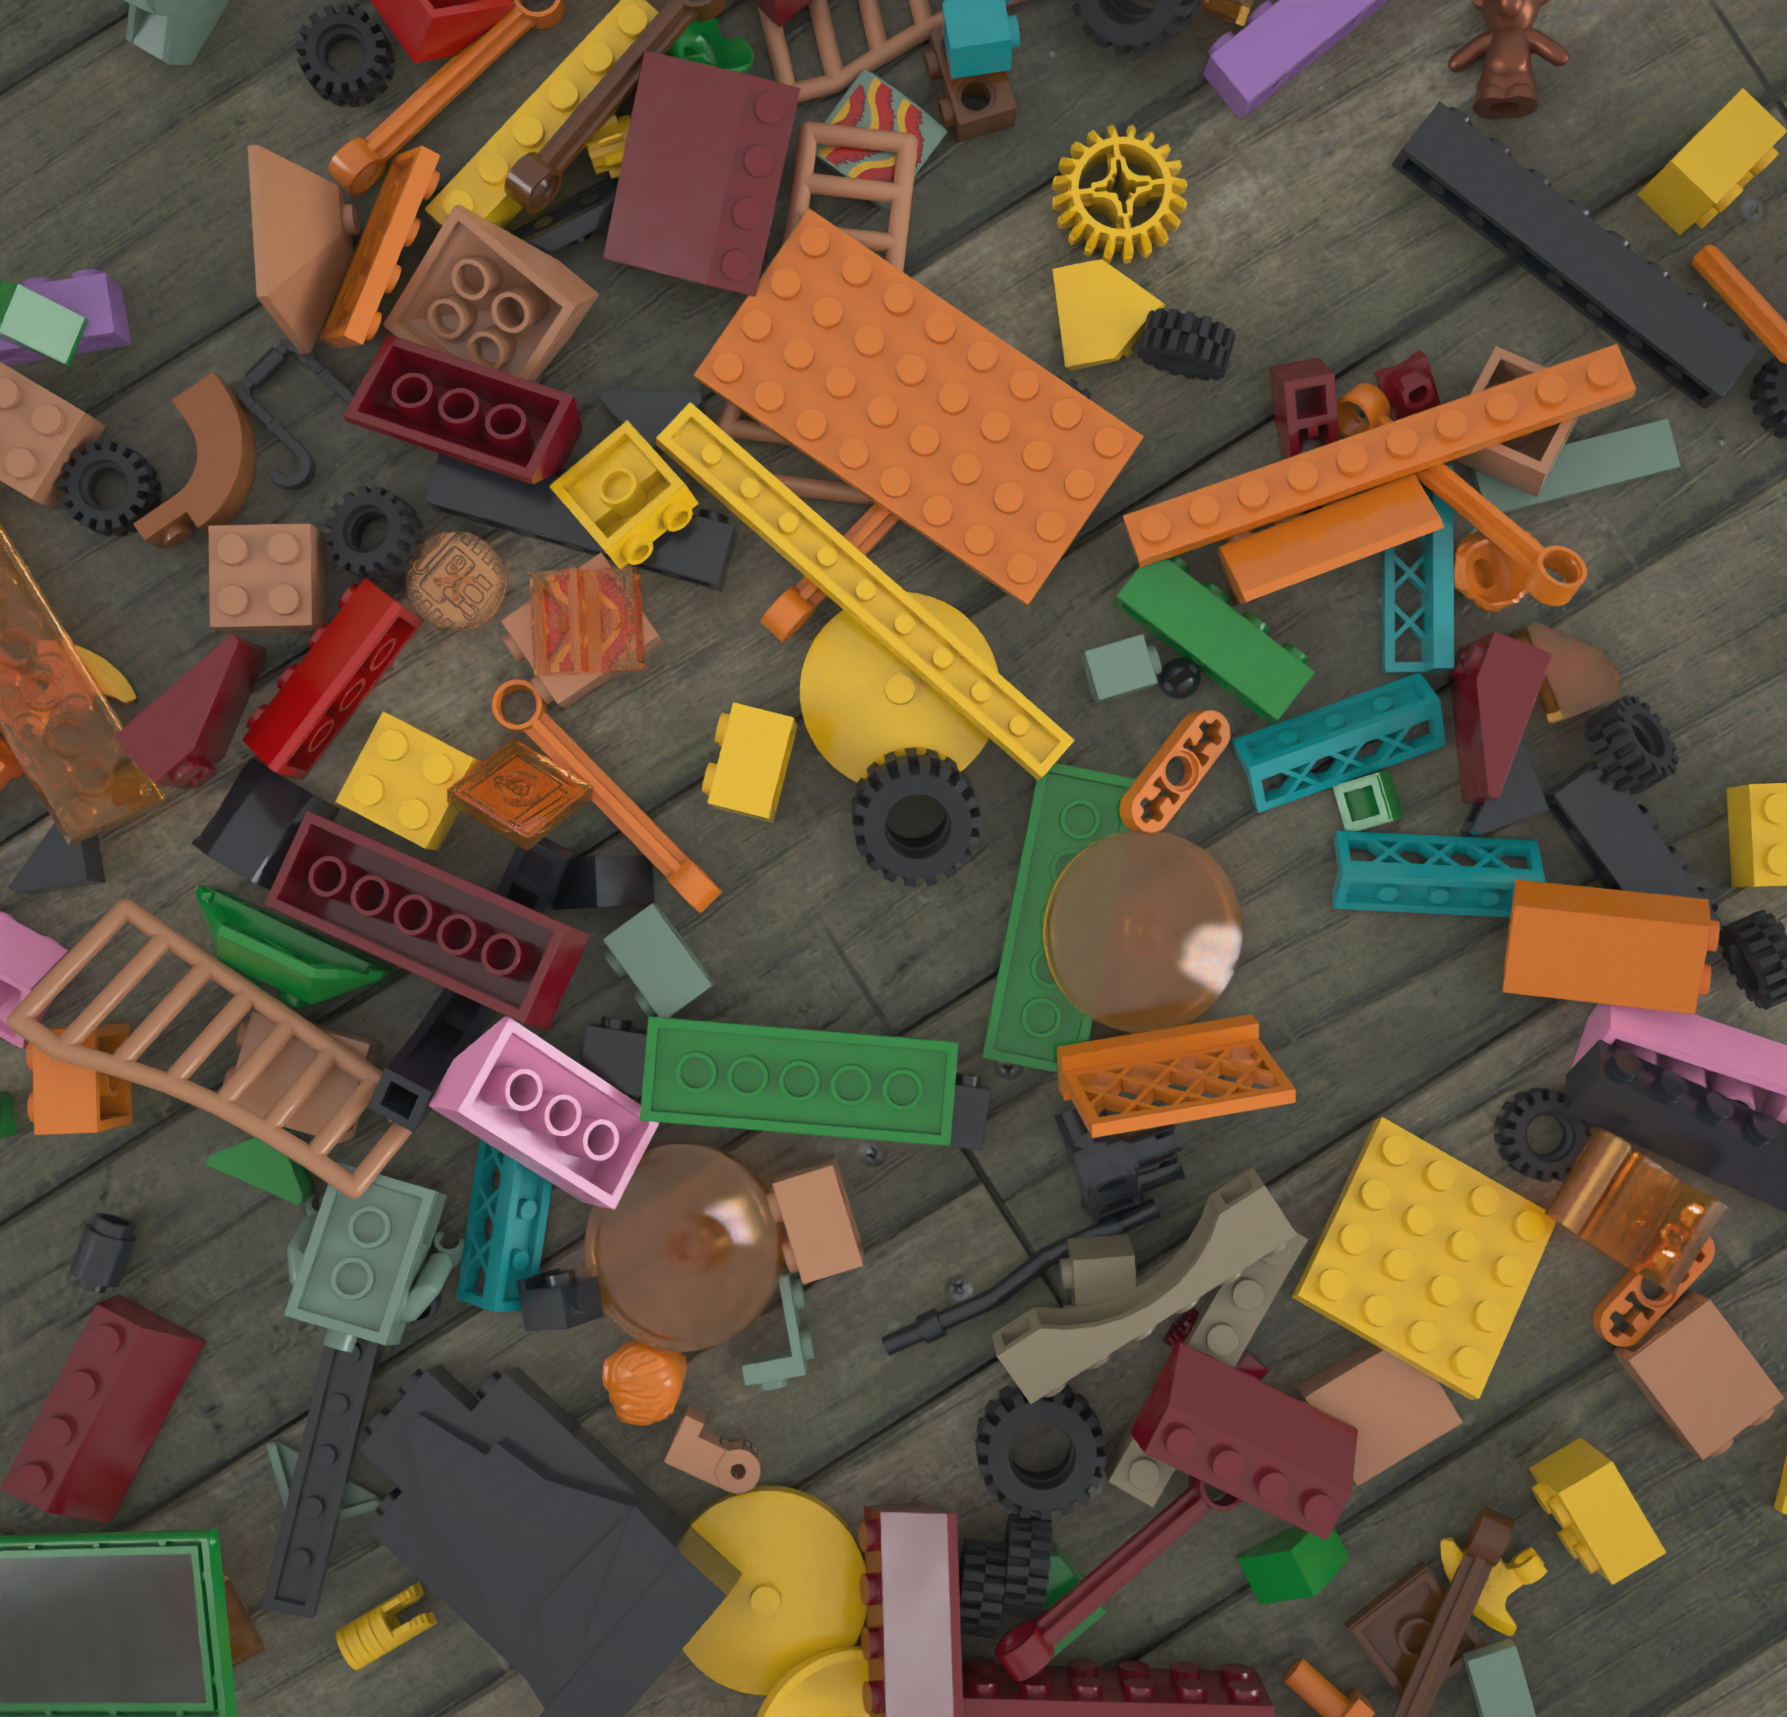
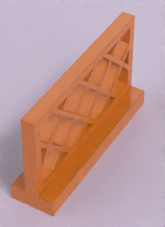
(1183, 1055)

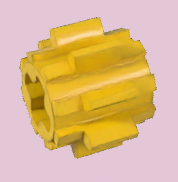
(608, 146)

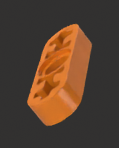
(1154, 779)
(1640, 1322)

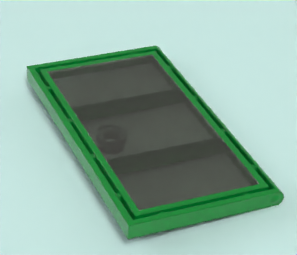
(114, 1625)

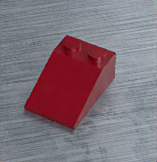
(1491, 707)
(196, 718)

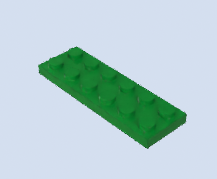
(1028, 1009)
(799, 1080)

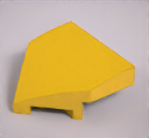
(1099, 313)

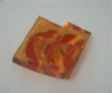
(587, 621)

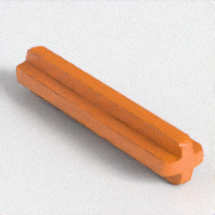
(1743, 299)

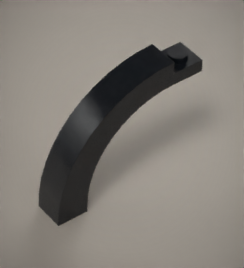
(454, 1019)

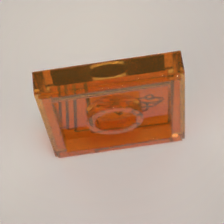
(519, 794)

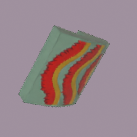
(877, 106)

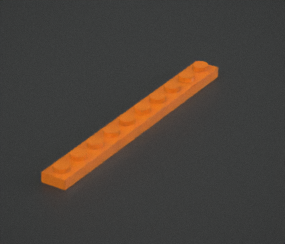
(1379, 455)

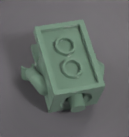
(364, 1261)

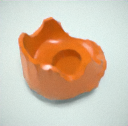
(1487, 573)
(644, 1382)

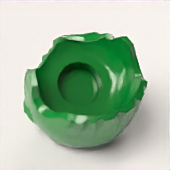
(707, 46)

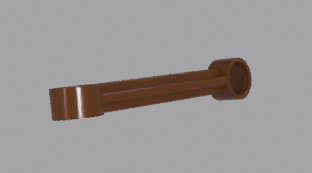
(538, 176)
(1482, 1552)

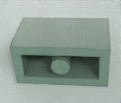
(657, 963)

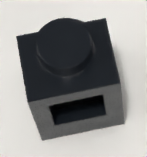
(559, 1300)

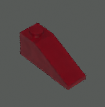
(1304, 407)

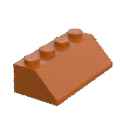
(1326, 538)

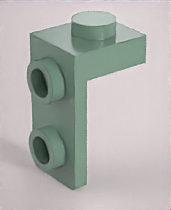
(774, 1368)

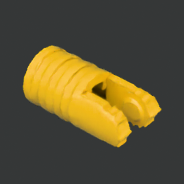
(380, 1630)

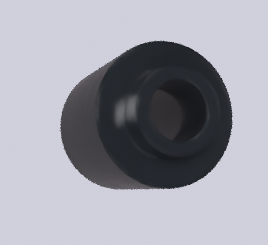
(103, 1253)

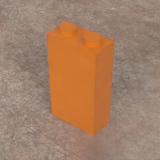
(1609, 946)

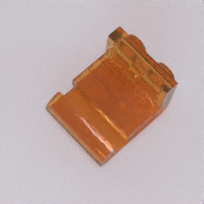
(1634, 1211)

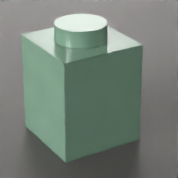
(1121, 668)

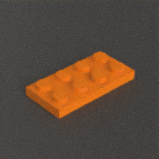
(375, 258)

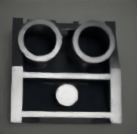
(259, 823)

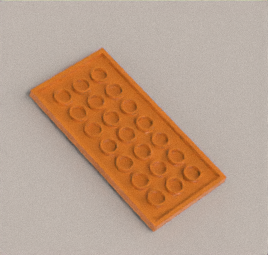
(918, 407)

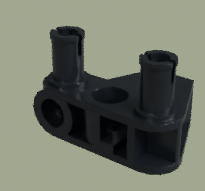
(1118, 1167)

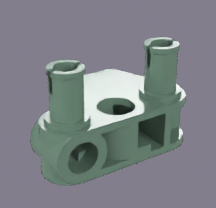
(173, 28)

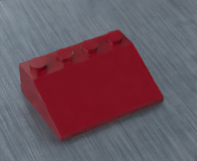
(700, 172)

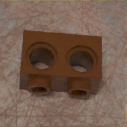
(991, 87)

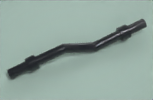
(933, 1324)

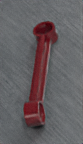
(1032, 1643)

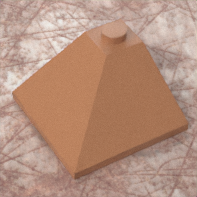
(299, 243)
(490, 299)

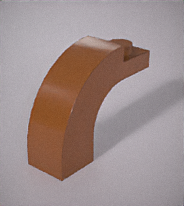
(222, 466)

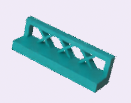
(1436, 599)
(1340, 732)
(1440, 882)
(518, 1231)

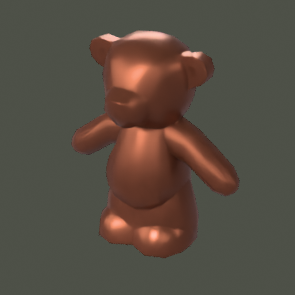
(1507, 79)

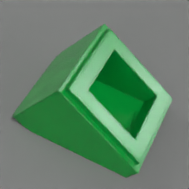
(1368, 801)

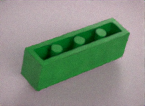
(1215, 637)

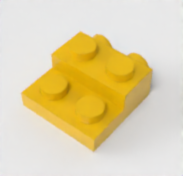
(625, 496)

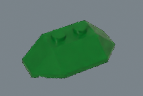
(284, 953)

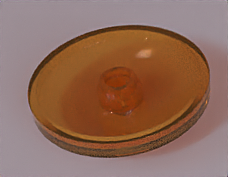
(1142, 931)
(686, 1249)

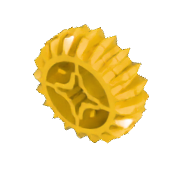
(1157, 185)

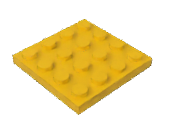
(1425, 1258)

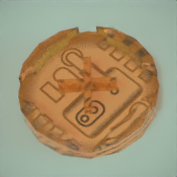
(456, 581)

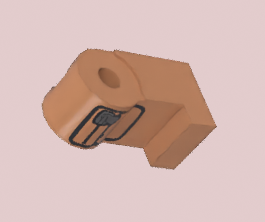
(712, 1458)

